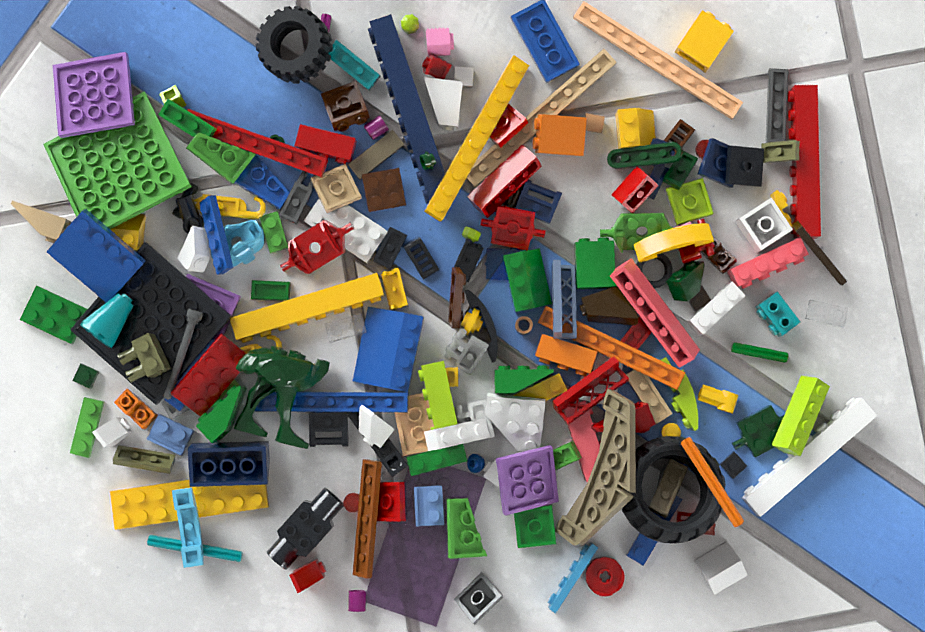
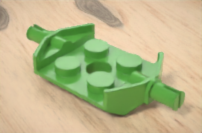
(626, 225)

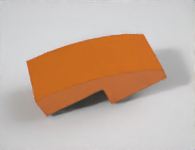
(136, 409)

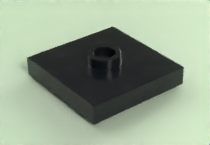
(744, 166)

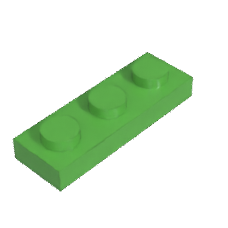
(87, 423)

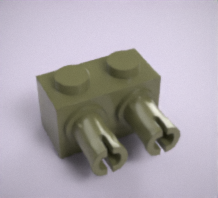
(150, 355)

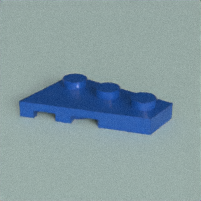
(262, 183)

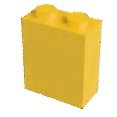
(704, 40)

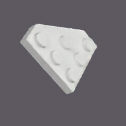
(518, 419)

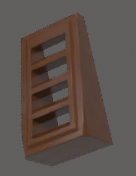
(686, 128)

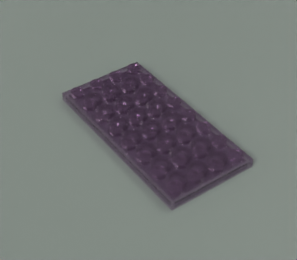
(413, 561)

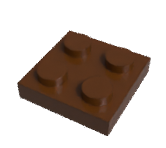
(383, 189)

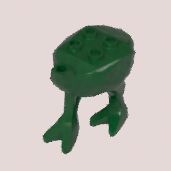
(280, 373)

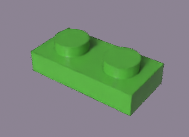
(274, 232)

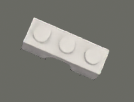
(716, 308)
(456, 434)

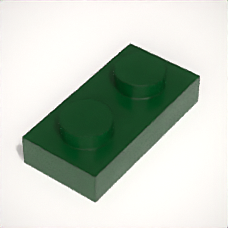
(680, 170)

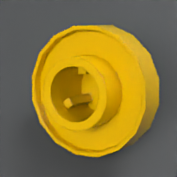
(472, 321)

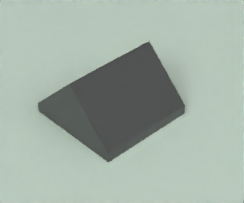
(478, 598)

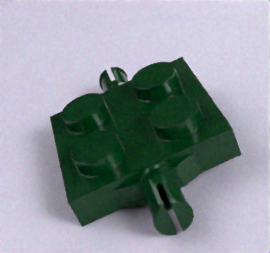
(758, 430)

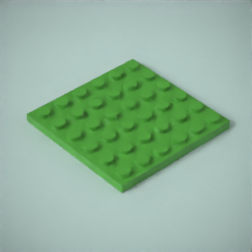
(120, 168)

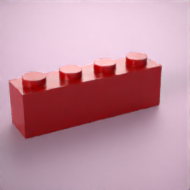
(504, 181)

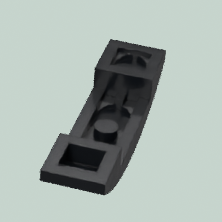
(474, 302)
(387, 453)

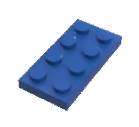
(545, 41)

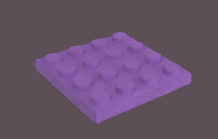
(93, 95)

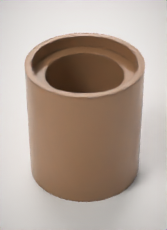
(594, 123)
(526, 319)

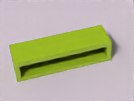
(438, 395)
(800, 415)

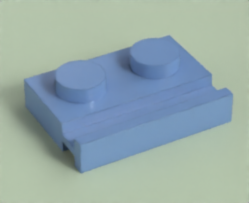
(170, 434)
(429, 505)

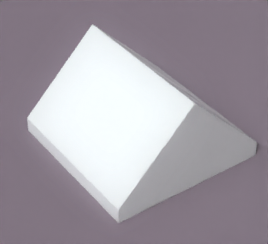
(721, 567)

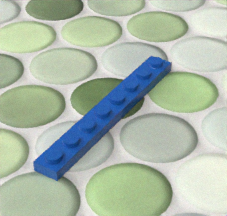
(340, 402)

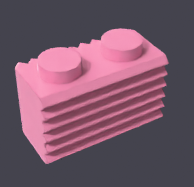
(439, 41)

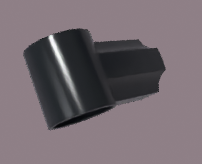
(189, 212)

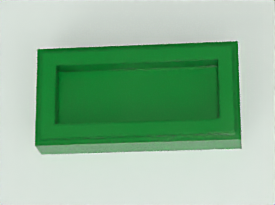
(270, 290)

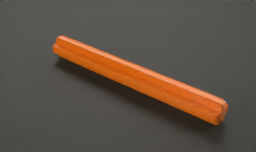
(712, 482)

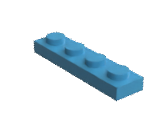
(576, 569)

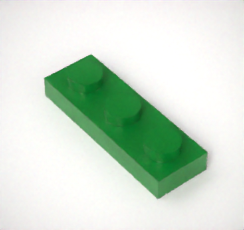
(185, 120)
(436, 459)

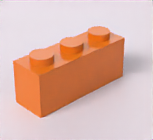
(566, 355)

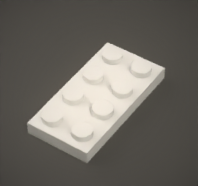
(362, 240)

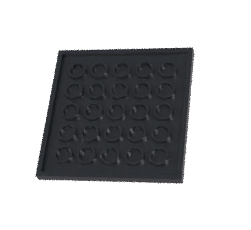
(160, 308)

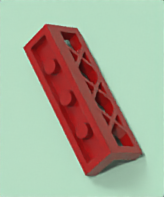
(585, 385)

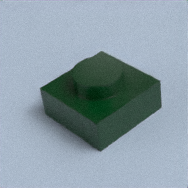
(85, 376)

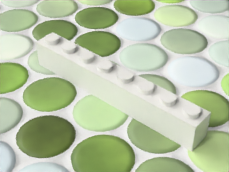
(818, 449)

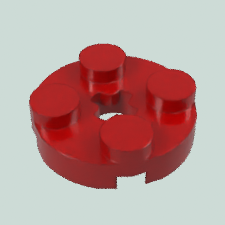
(613, 569)

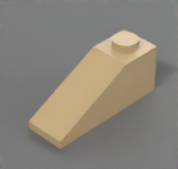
(43, 222)

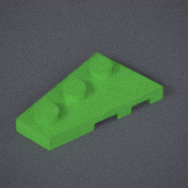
(223, 158)
(462, 532)

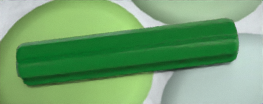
(759, 352)

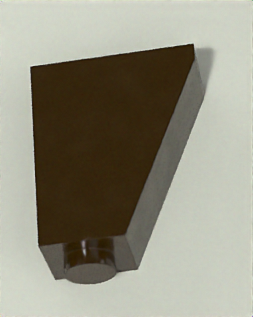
(608, 307)

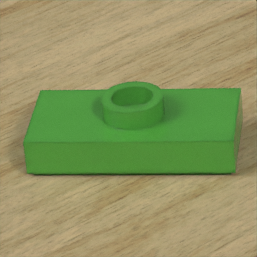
(565, 455)

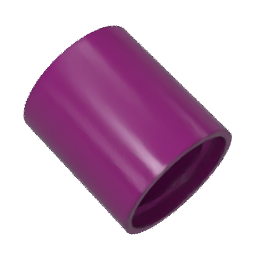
(376, 127)
(357, 601)

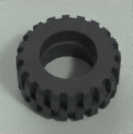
(278, 28)

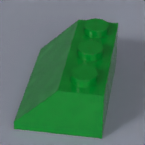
(527, 279)

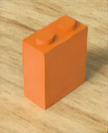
(559, 135)

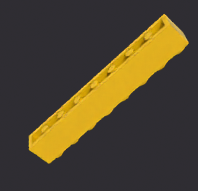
(307, 307)

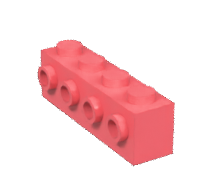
(764, 264)

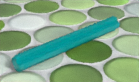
(210, 551)

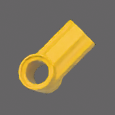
(722, 399)

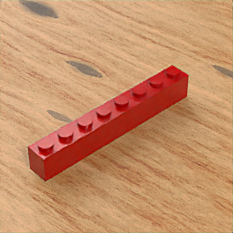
(806, 170)

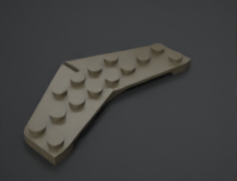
(611, 473)

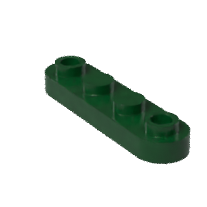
(645, 155)

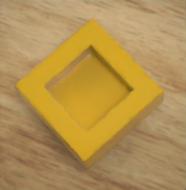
(452, 374)

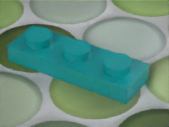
(353, 65)

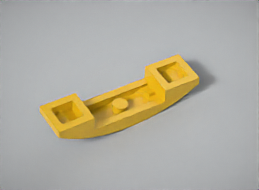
(673, 239)

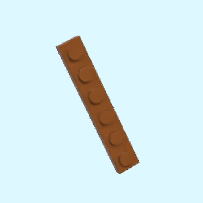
(367, 518)

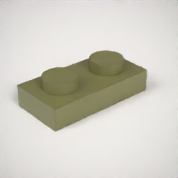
(781, 151)

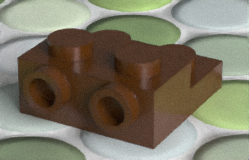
(345, 106)

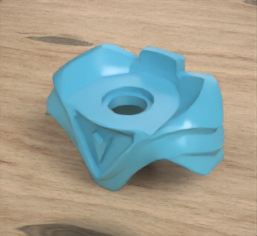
(252, 241)

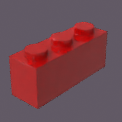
(326, 144)

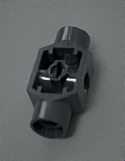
(305, 528)

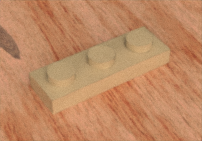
(649, 394)

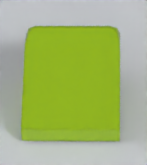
(174, 95)

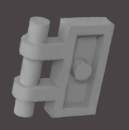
(471, 353)

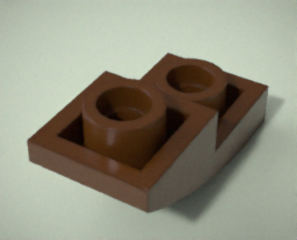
(721, 259)

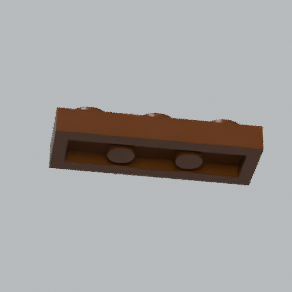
(457, 297)

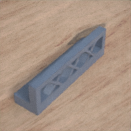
(557, 300)

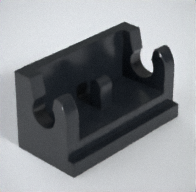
(469, 258)

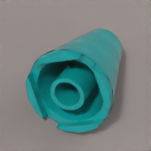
(109, 319)

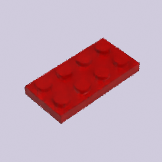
(209, 376)

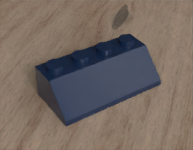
(228, 463)

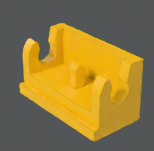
(394, 289)

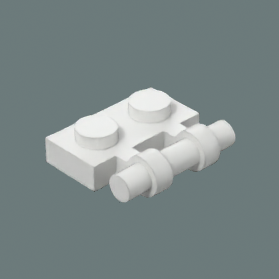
(476, 412)

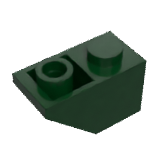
(686, 281)

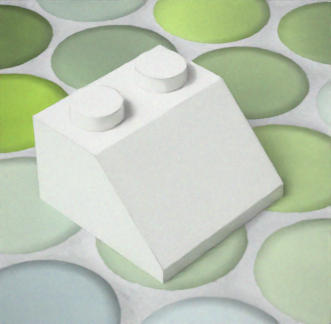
(763, 225)

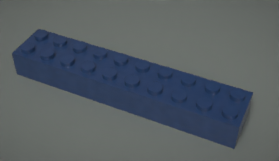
(406, 101)

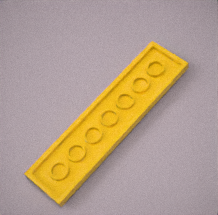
(155, 502)

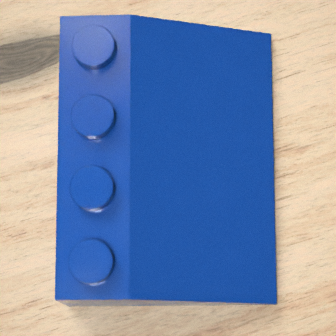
(95, 255)
(388, 349)

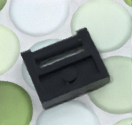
(328, 423)

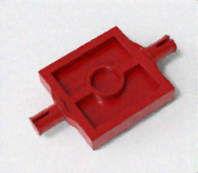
(513, 227)

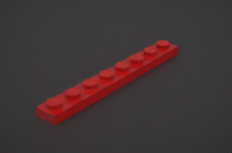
(266, 146)

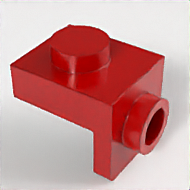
(436, 67)

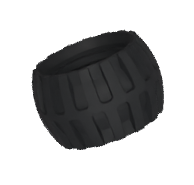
(651, 525)

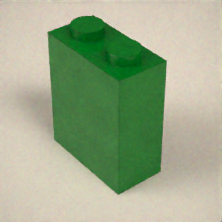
(594, 263)

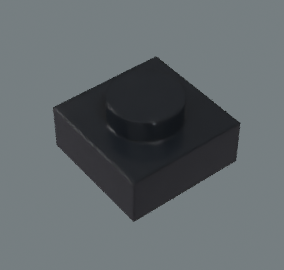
(733, 465)

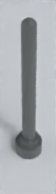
(193, 318)

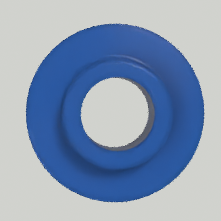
(475, 463)

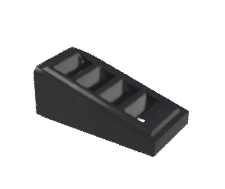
(412, 243)

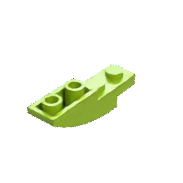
(685, 402)

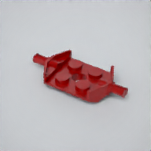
(331, 246)

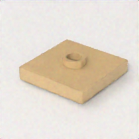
(336, 188)

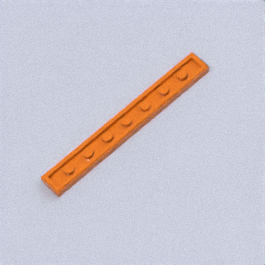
(623, 353)

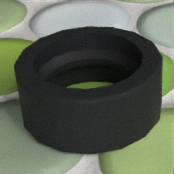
(668, 270)

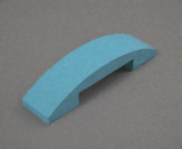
(189, 527)

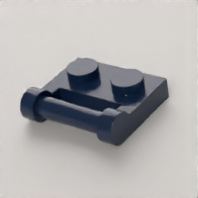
(543, 209)

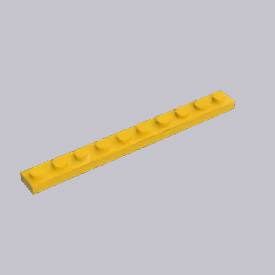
(476, 138)

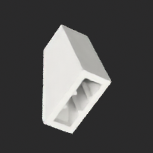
(445, 101)

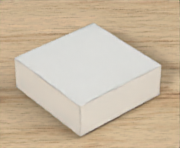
(465, 75)

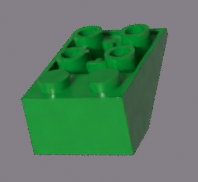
(513, 380)
(222, 418)

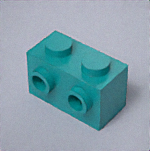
(777, 314)

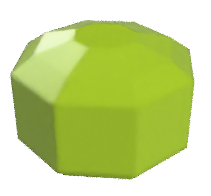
(410, 24)
(471, 234)

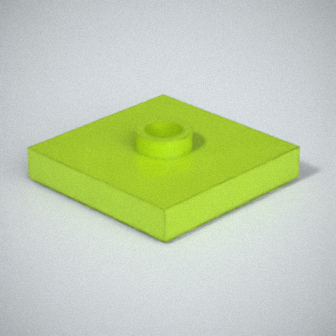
(689, 202)

